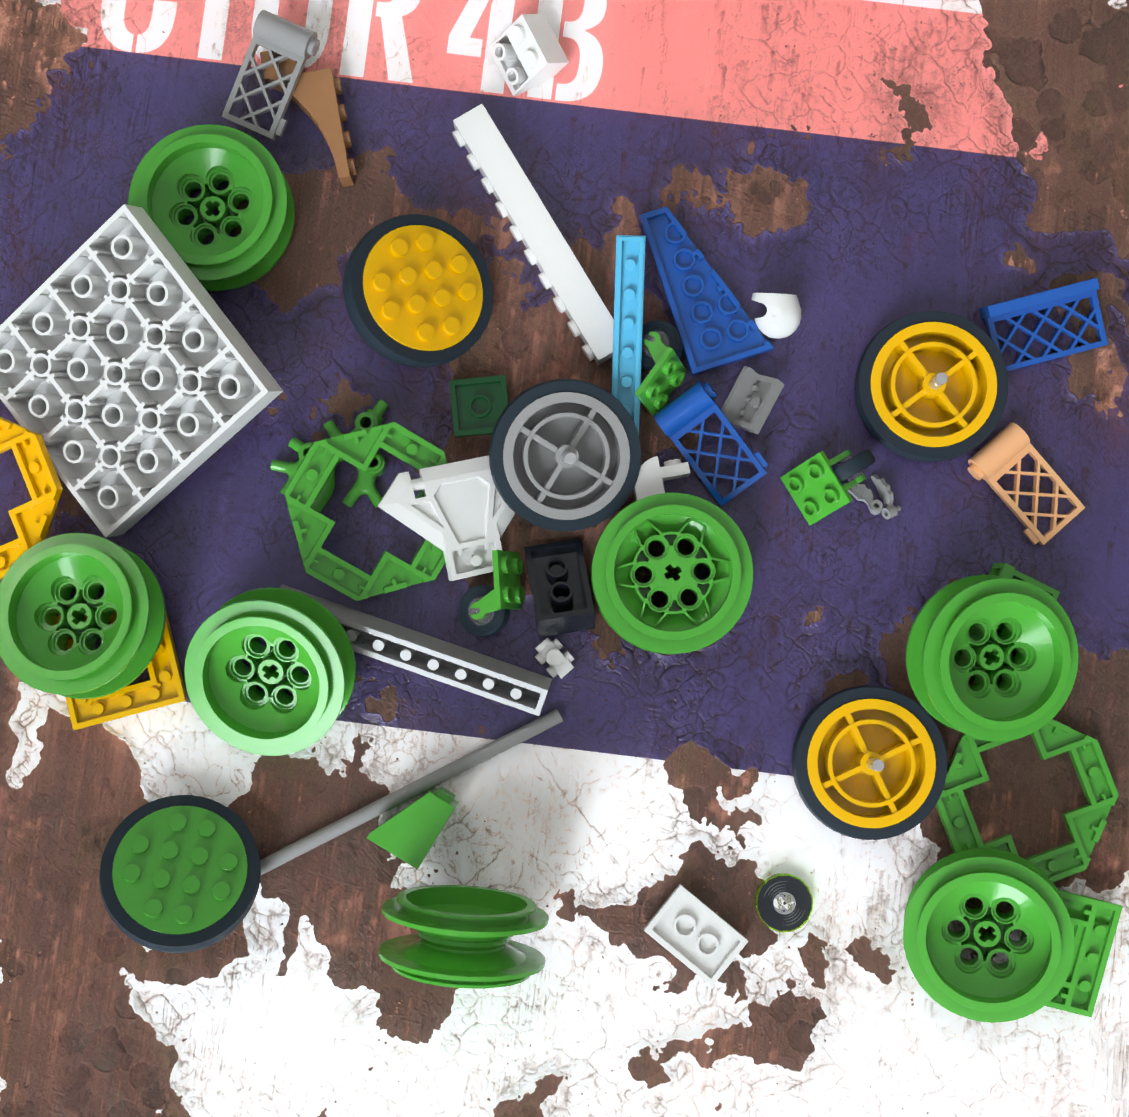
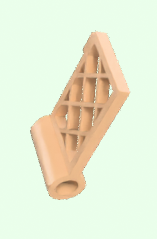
(999, 457)

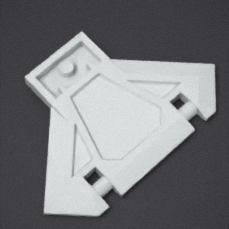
(457, 513)

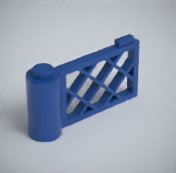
(686, 413)

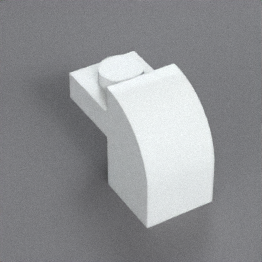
(652, 476)

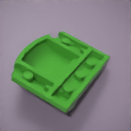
(1094, 933)

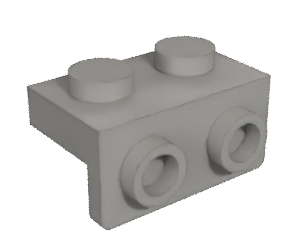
(751, 400)

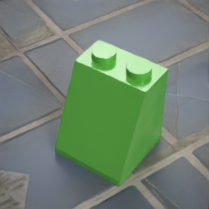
(416, 827)

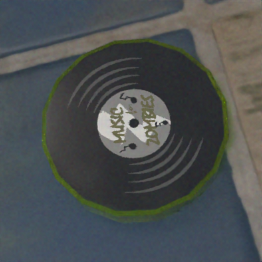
(783, 902)

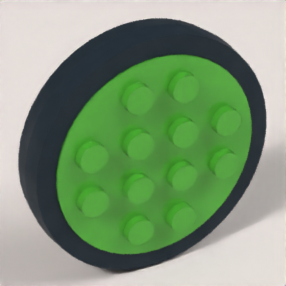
(179, 873)

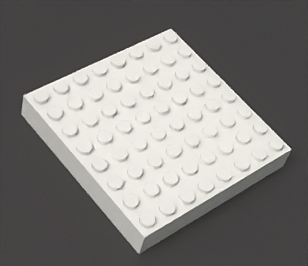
(128, 371)

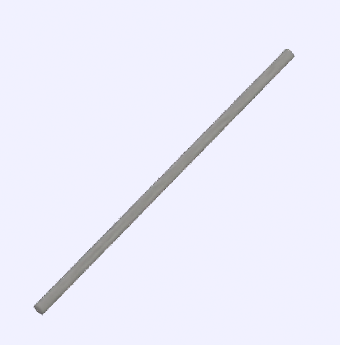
(410, 791)

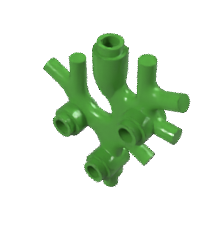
(366, 480)

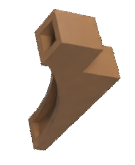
(318, 98)

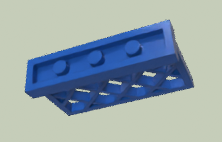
(1047, 300)

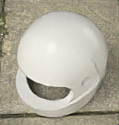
(782, 314)

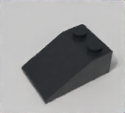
(559, 588)

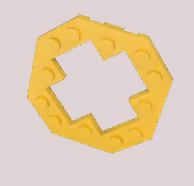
(44, 486)

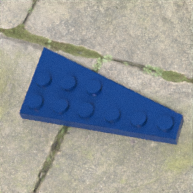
(702, 306)

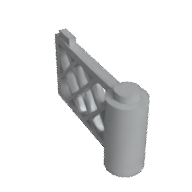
(290, 42)

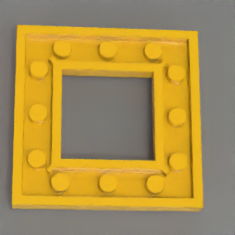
(163, 688)

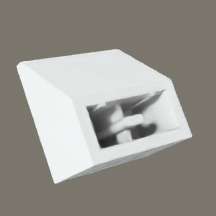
(528, 53)

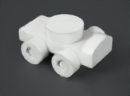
(550, 652)

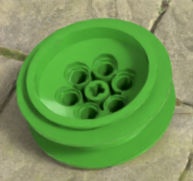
(202, 160)
(40, 588)
(628, 603)
(1031, 684)
(226, 690)
(463, 936)
(979, 986)

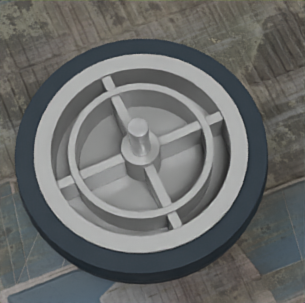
(565, 455)

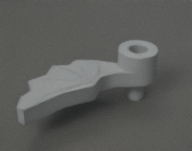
(861, 493)
(886, 494)

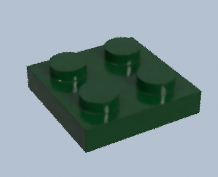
(477, 404)

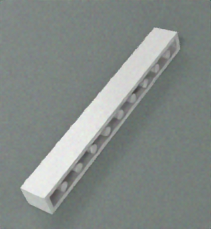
(537, 231)

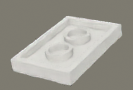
(695, 935)

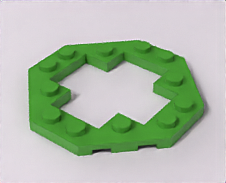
(313, 528)
(1083, 823)

